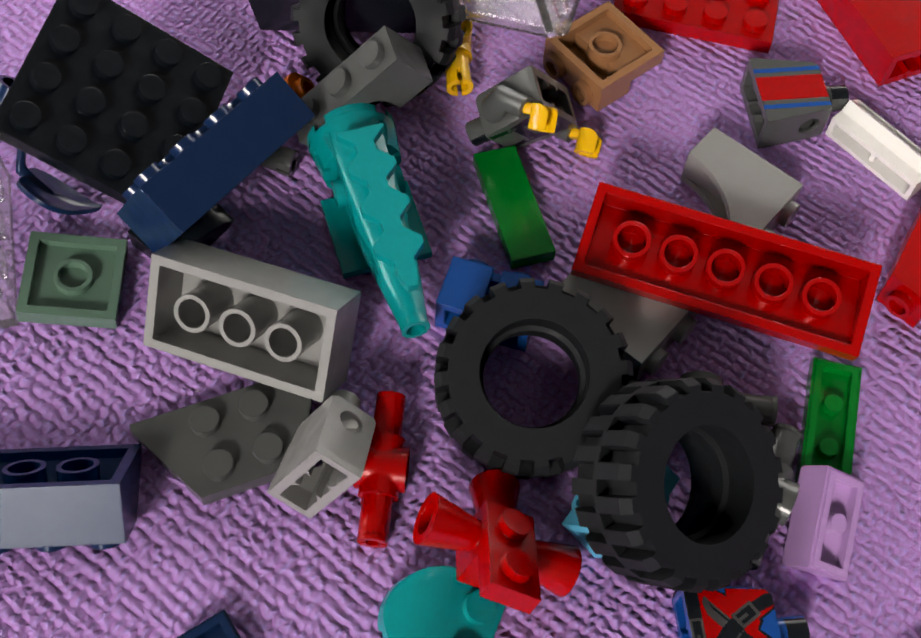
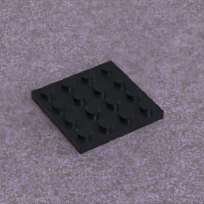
(107, 94)

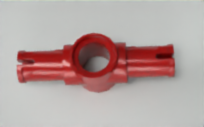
(384, 471)

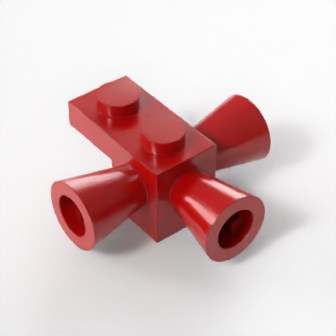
(498, 544)

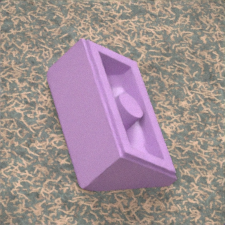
(823, 522)

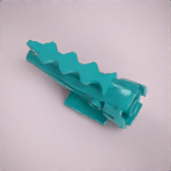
(372, 208)

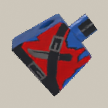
(733, 614)

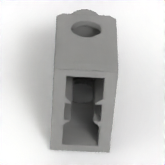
(341, 439)

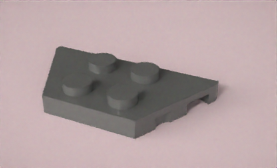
(225, 440)

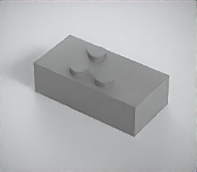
(251, 318)

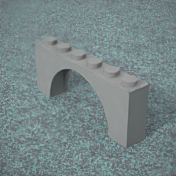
(734, 187)

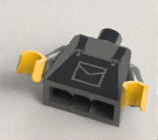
(527, 111)

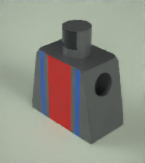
(788, 100)

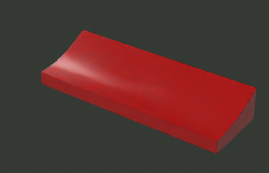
(727, 271)

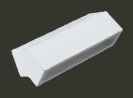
(878, 147)

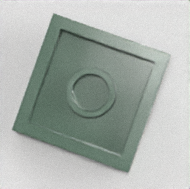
(72, 280)

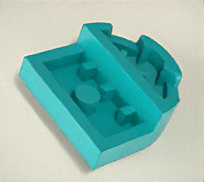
(437, 606)

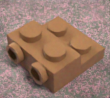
(601, 56)

